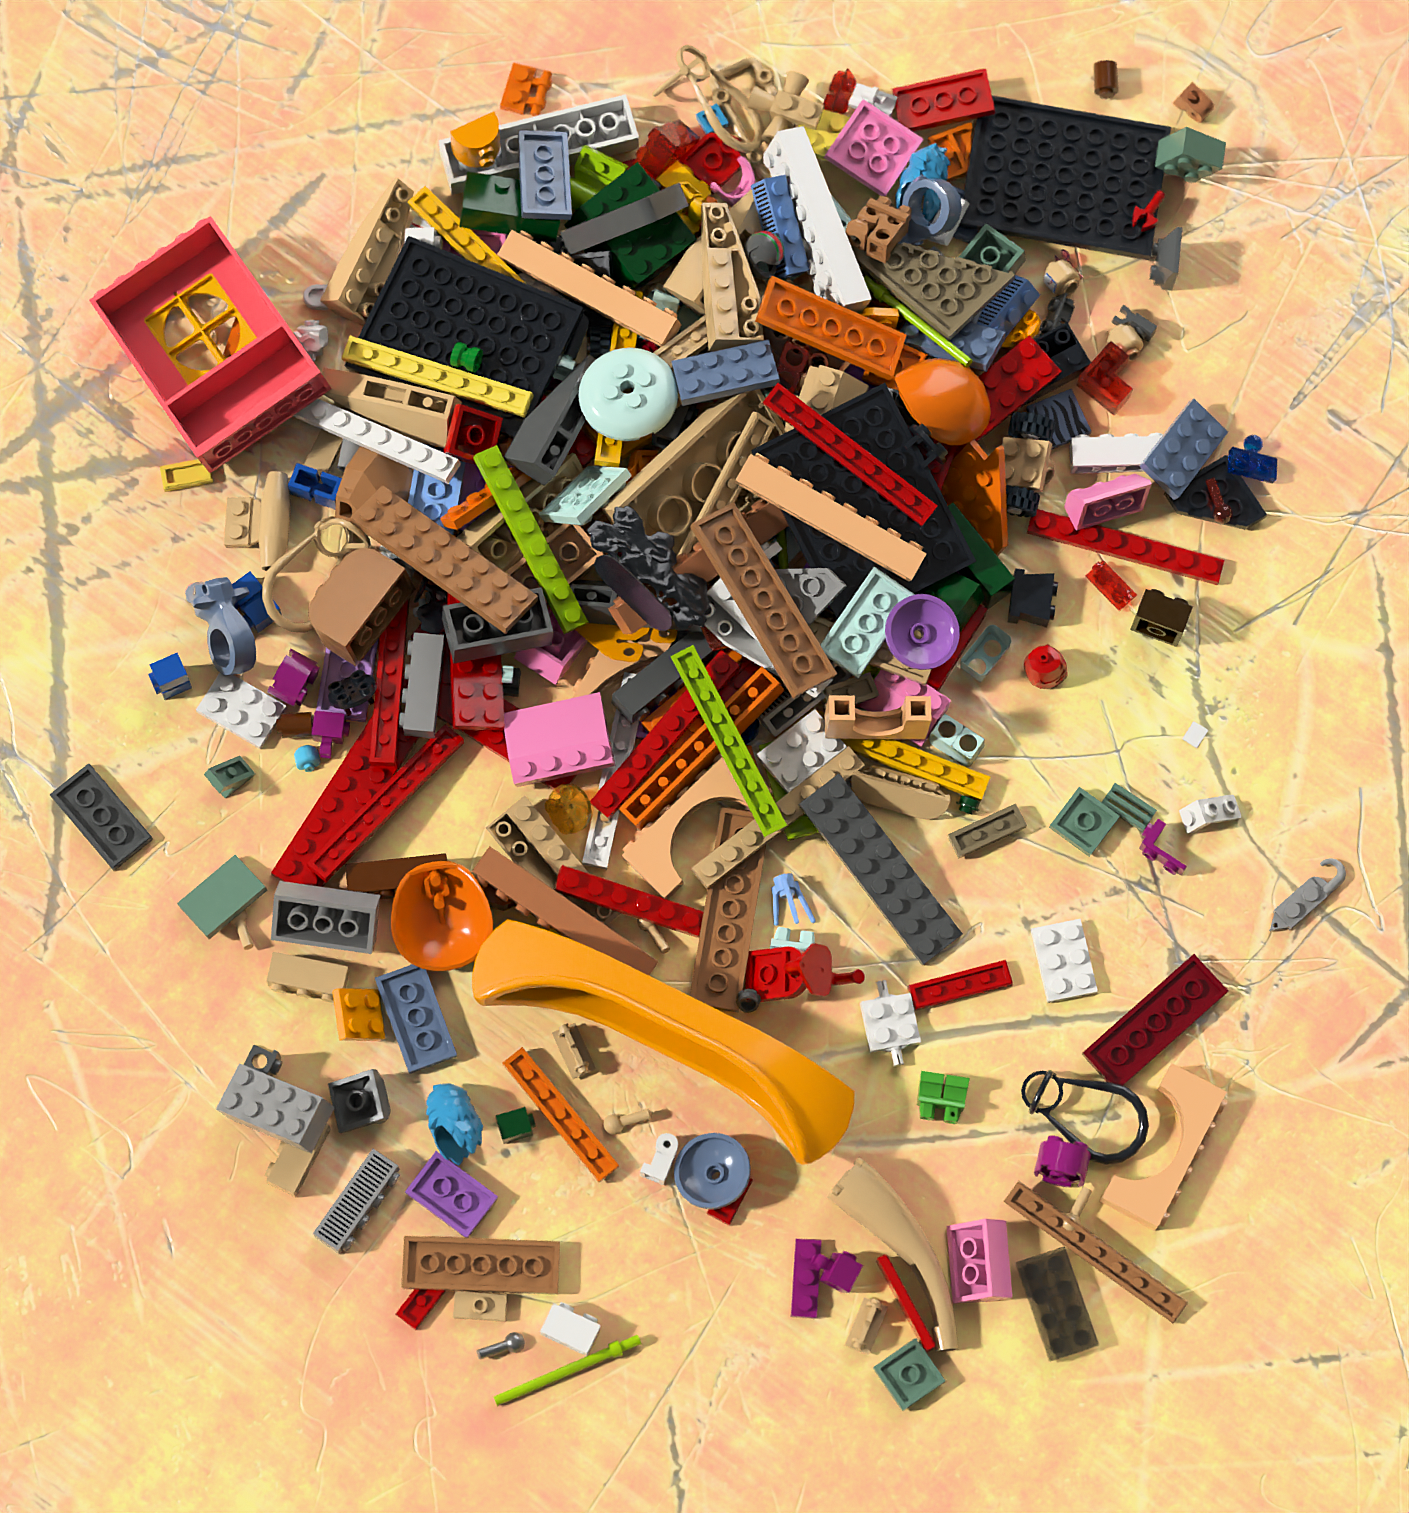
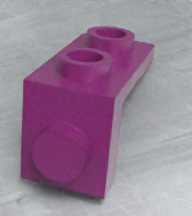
(1152, 852)

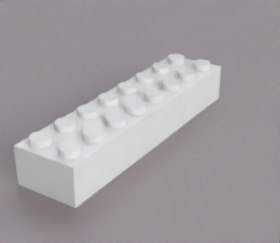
(600, 125)
(824, 239)

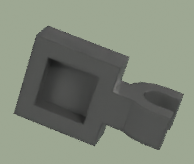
(1143, 326)

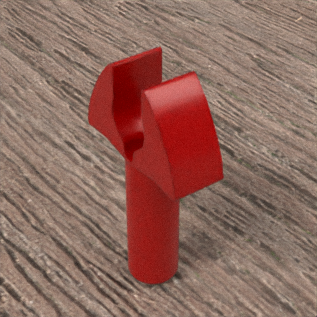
(1148, 212)

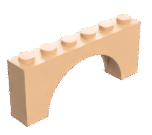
(653, 850)
(1196, 1107)

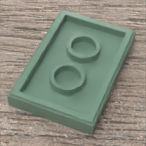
(222, 896)

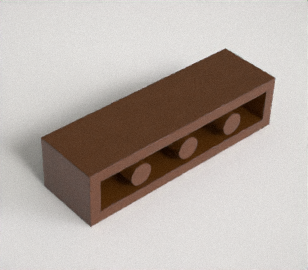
(384, 876)

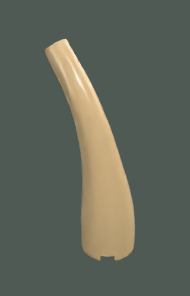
(882, 1212)

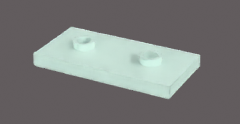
(862, 623)

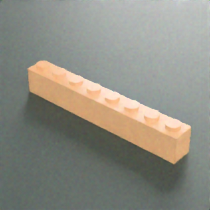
(589, 289)
(830, 517)

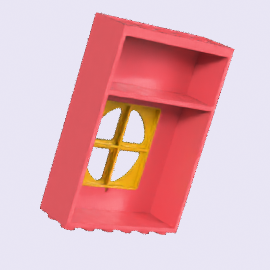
(244, 394)

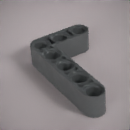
(624, 219)

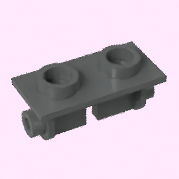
(1059, 309)

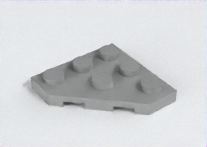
(811, 589)

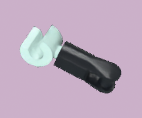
(567, 364)

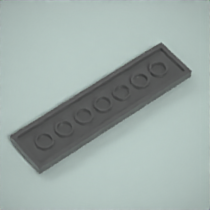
(880, 869)

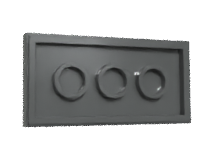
(101, 816)

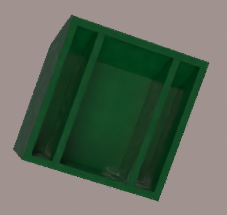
(643, 251)

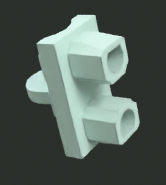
(782, 938)

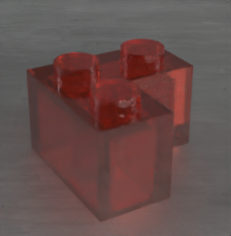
(665, 147)
(1102, 381)

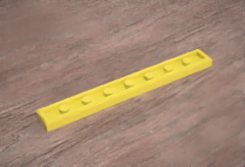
(437, 376)

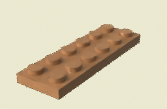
(480, 1265)

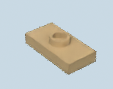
(479, 1306)

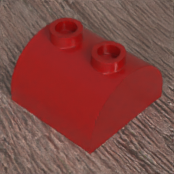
(471, 433)

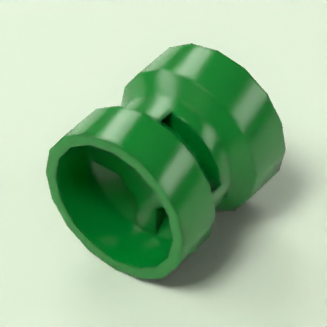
(466, 357)

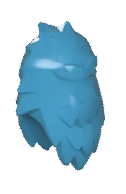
(932, 164)
(453, 1122)

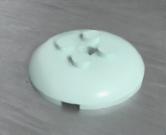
(632, 414)

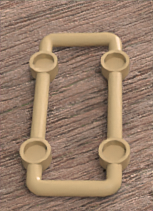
(764, 79)

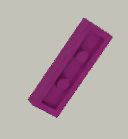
(805, 1279)

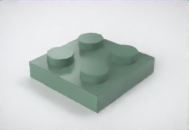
(1084, 821)
(909, 1374)

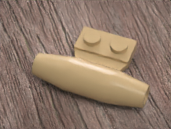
(262, 521)

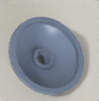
(702, 1159)

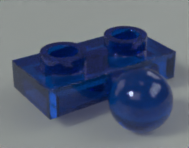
(1250, 462)

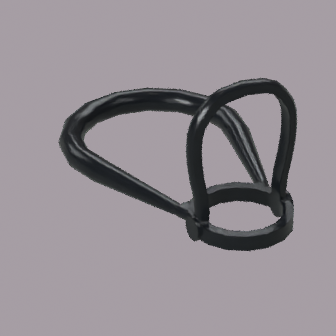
(1109, 1087)

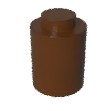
(1105, 78)
(295, 725)

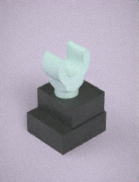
(511, 680)

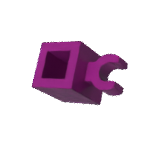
(329, 729)
(839, 1271)

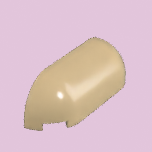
(899, 792)

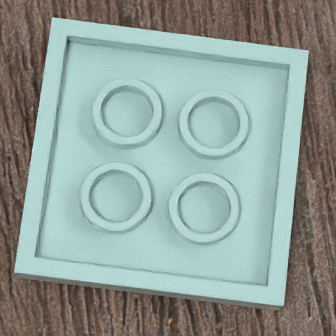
(585, 495)

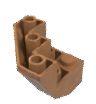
(364, 476)

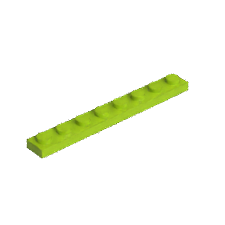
(530, 539)
(728, 741)

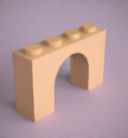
(906, 722)

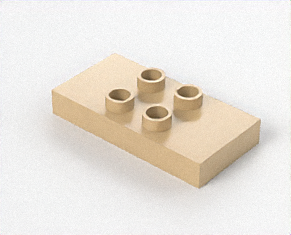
(680, 478)

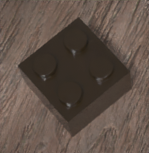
(1161, 617)

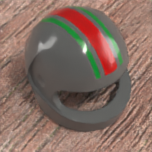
(764, 247)

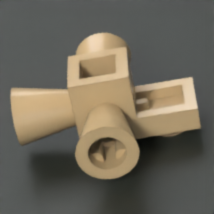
(787, 106)

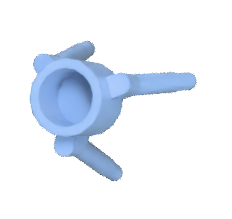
(786, 888)

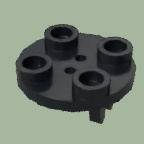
(934, 451)
(352, 691)

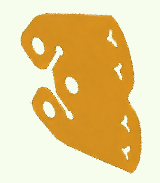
(605, 636)

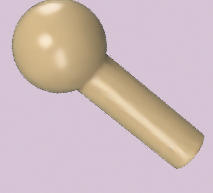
(242, 930)
(655, 934)
(614, 1123)
(1077, 1208)

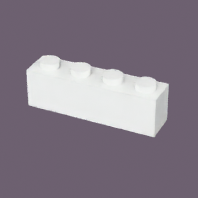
(1110, 453)

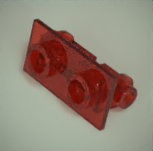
(843, 86)
(1110, 585)

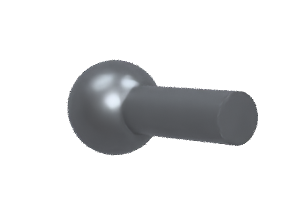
(513, 1343)

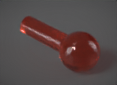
(1222, 512)

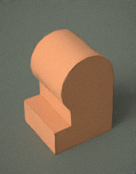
(1194, 103)

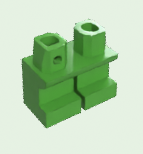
(930, 1095)

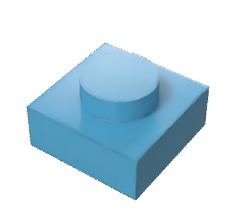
(705, 125)

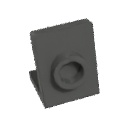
(273, 1060)

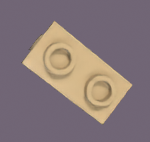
(573, 1050)
(866, 1325)

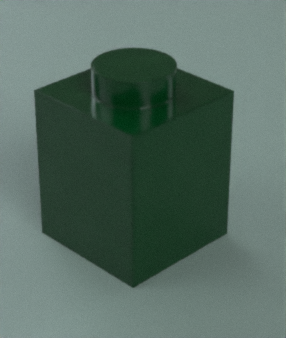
(515, 1125)

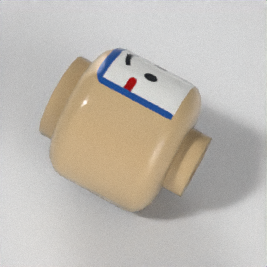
(1061, 277)

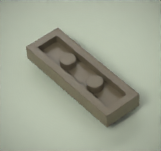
(987, 831)

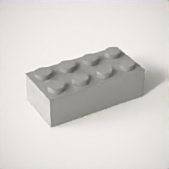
(325, 917)
(275, 1108)

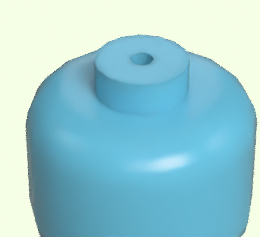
(307, 758)

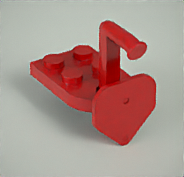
(775, 972)

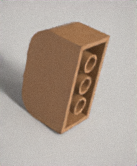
(359, 602)

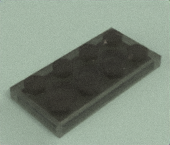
(1057, 1304)

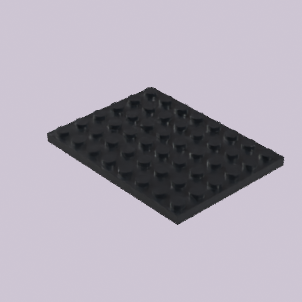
(1063, 177)
(446, 299)
(880, 429)

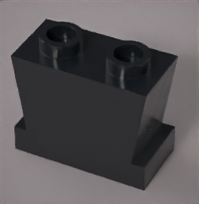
(1032, 598)

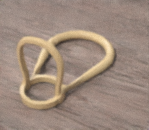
(711, 117)
(285, 559)

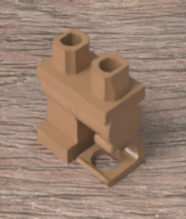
(886, 224)

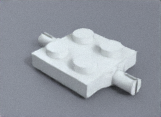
(890, 1022)

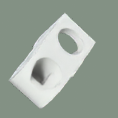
(666, 1150)

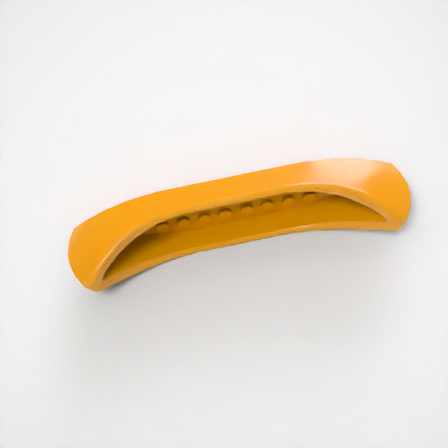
(553, 972)

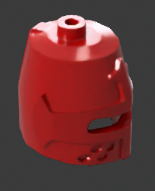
(1045, 667)

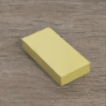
(184, 475)

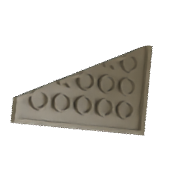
(935, 286)

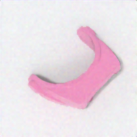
(744, 186)

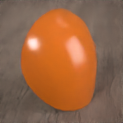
(945, 399)
(440, 916)

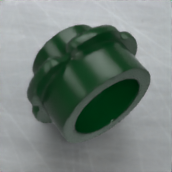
(968, 805)

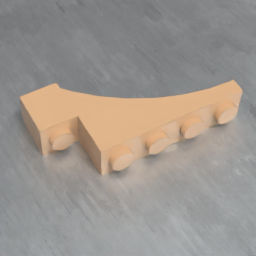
(604, 671)

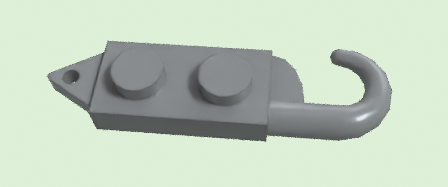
(1306, 898)

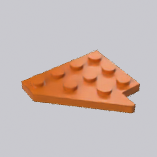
(979, 491)

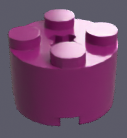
(293, 678)
(1062, 1162)

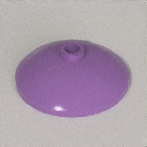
(937, 628)

